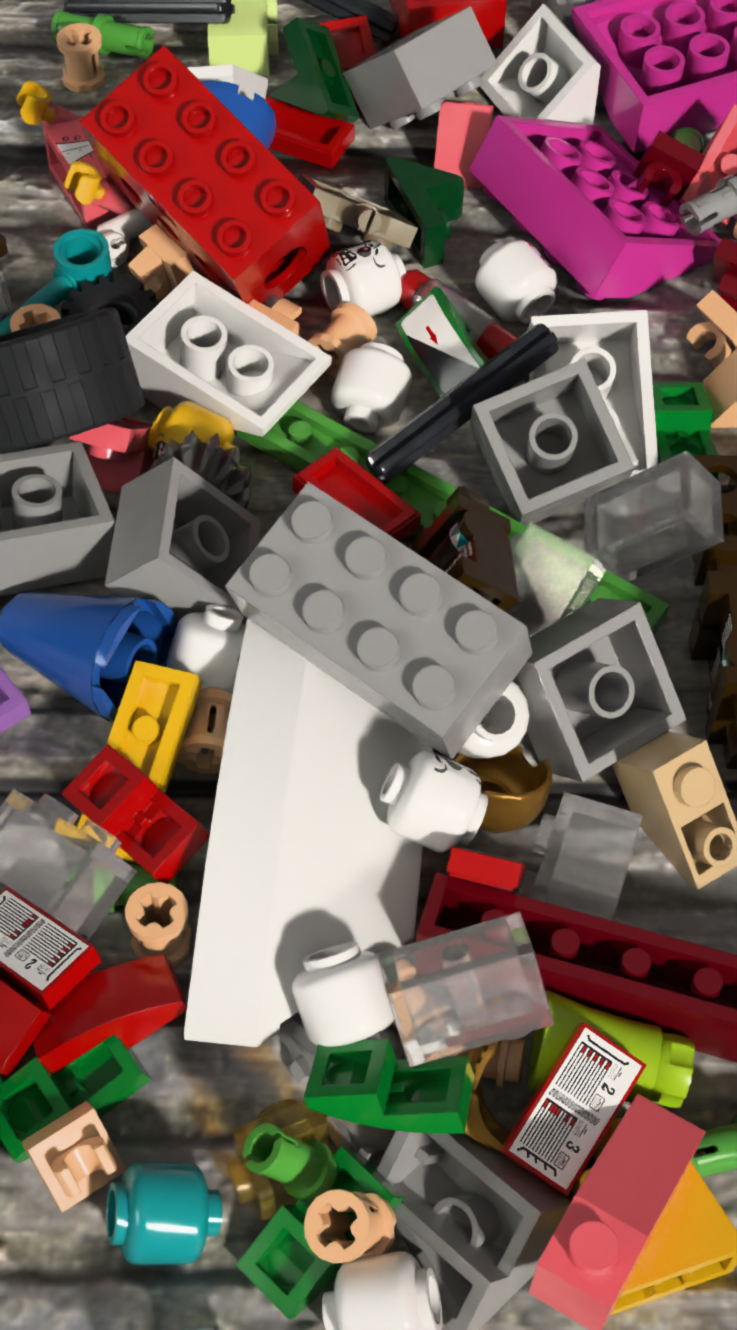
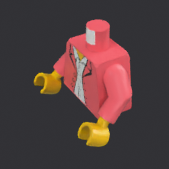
(72, 158)

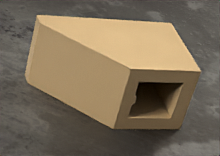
(682, 805)

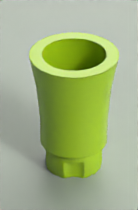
(665, 1054)

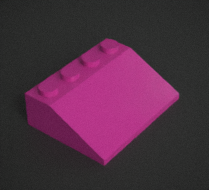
(662, 63)
(583, 205)

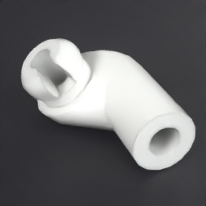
(120, 232)

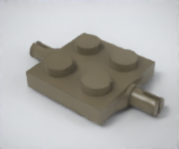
(369, 220)

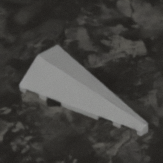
(463, 1207)

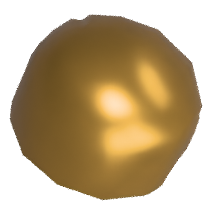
(513, 789)

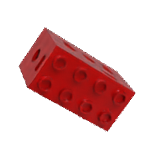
(207, 181)

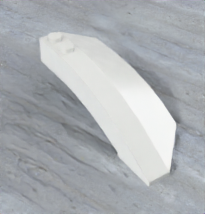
(295, 843)

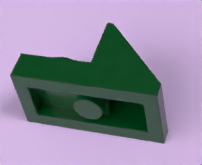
(320, 76)
(428, 201)

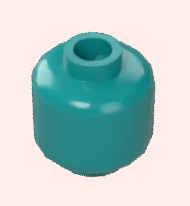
(162, 1213)

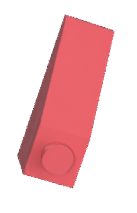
(615, 1214)

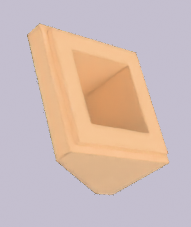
(722, 393)

